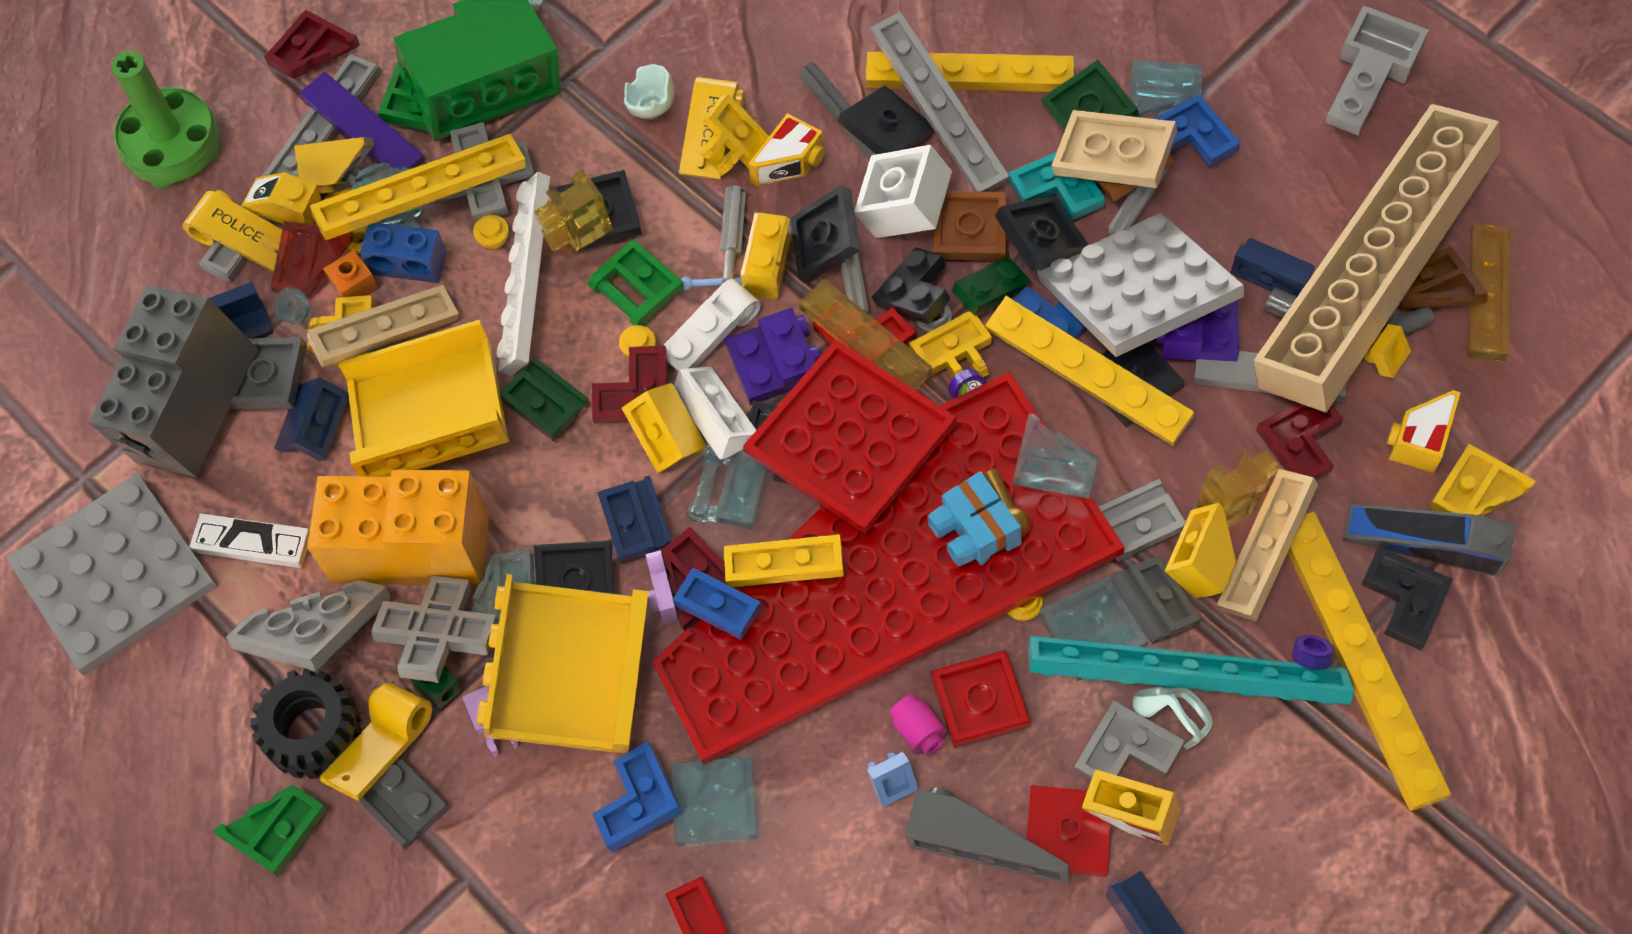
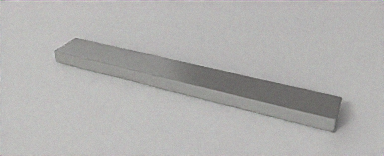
(356, 77)

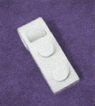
(711, 324)

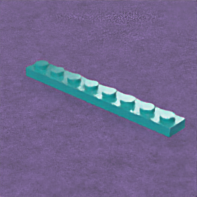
(1188, 670)

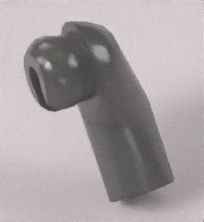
(1412, 321)

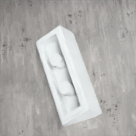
(714, 410)

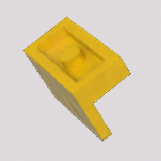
(664, 427)

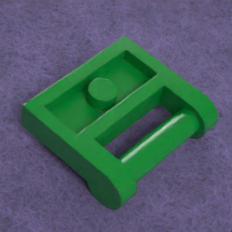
(641, 273)

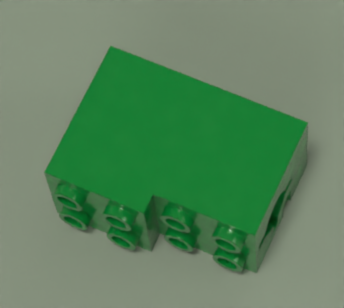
(477, 64)

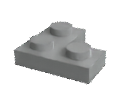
(1124, 736)

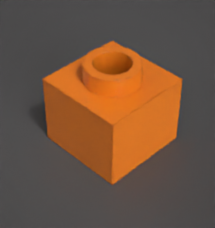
(350, 276)

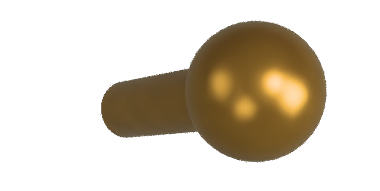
(997, 484)

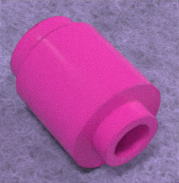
(918, 725)

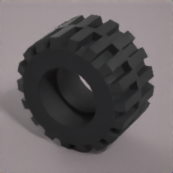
(285, 703)

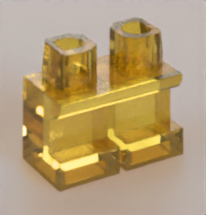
(574, 215)
(1241, 488)

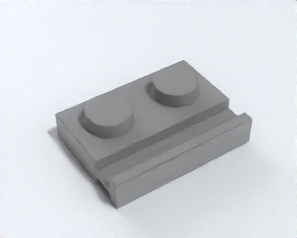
(1143, 518)

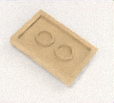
(1114, 148)

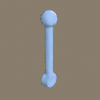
(689, 283)

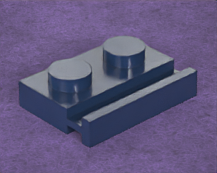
(634, 519)

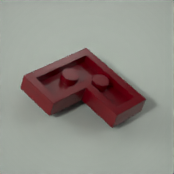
(646, 372)
(1293, 435)

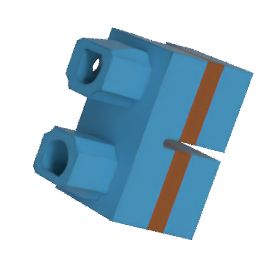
(979, 520)

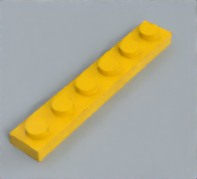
(982, 71)
(417, 186)
(1090, 371)

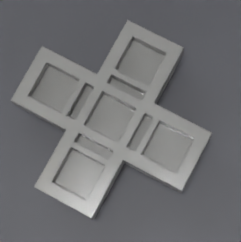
(486, 197)
(433, 628)

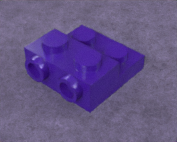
(1205, 338)
(772, 355)

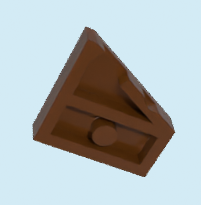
(1444, 282)

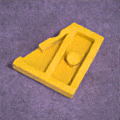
(1480, 485)

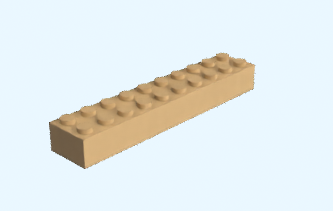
(1377, 257)

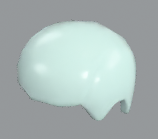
(650, 92)

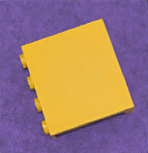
(424, 401)
(563, 667)

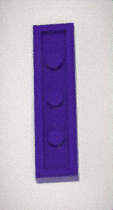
(358, 121)

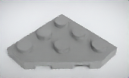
(311, 627)

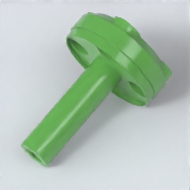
(163, 130)

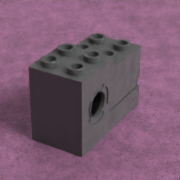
(173, 380)

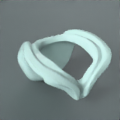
(1151, 700)

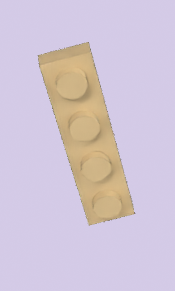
(382, 325)
(1267, 544)

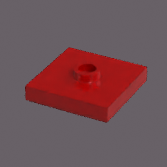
(980, 699)
(1068, 831)

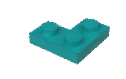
(1038, 181)

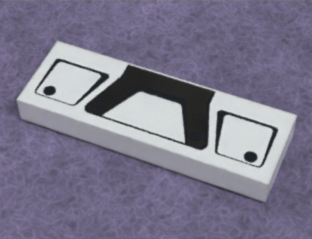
(250, 540)

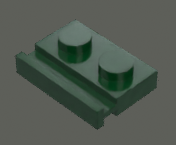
(544, 399)

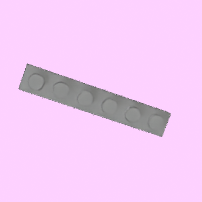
(939, 104)

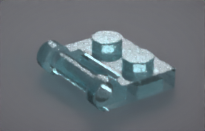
(739, 493)

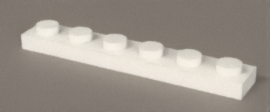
(523, 277)

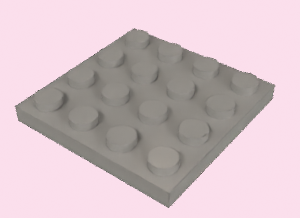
(1140, 284)
(110, 573)

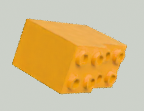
(399, 527)

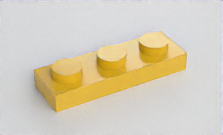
(783, 561)

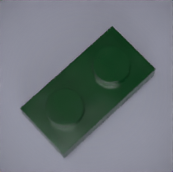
(990, 285)

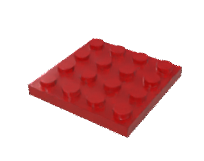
(850, 435)

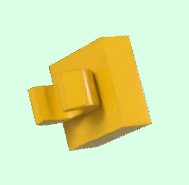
(1389, 351)

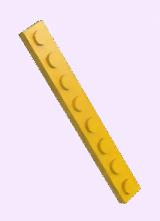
(1367, 667)

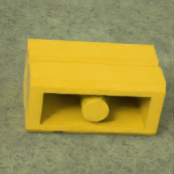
(766, 255)

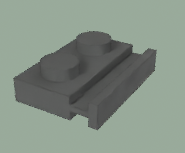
(1155, 599)
(403, 803)

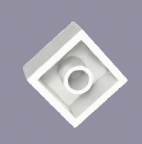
(903, 191)

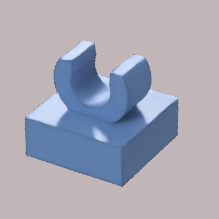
(892, 778)

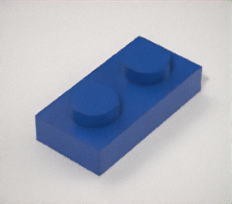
(717, 603)

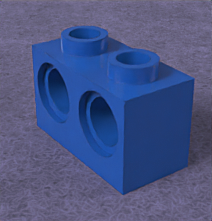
(403, 252)

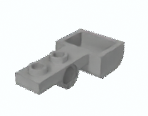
(1379, 50)

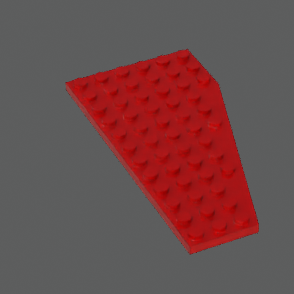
(896, 589)

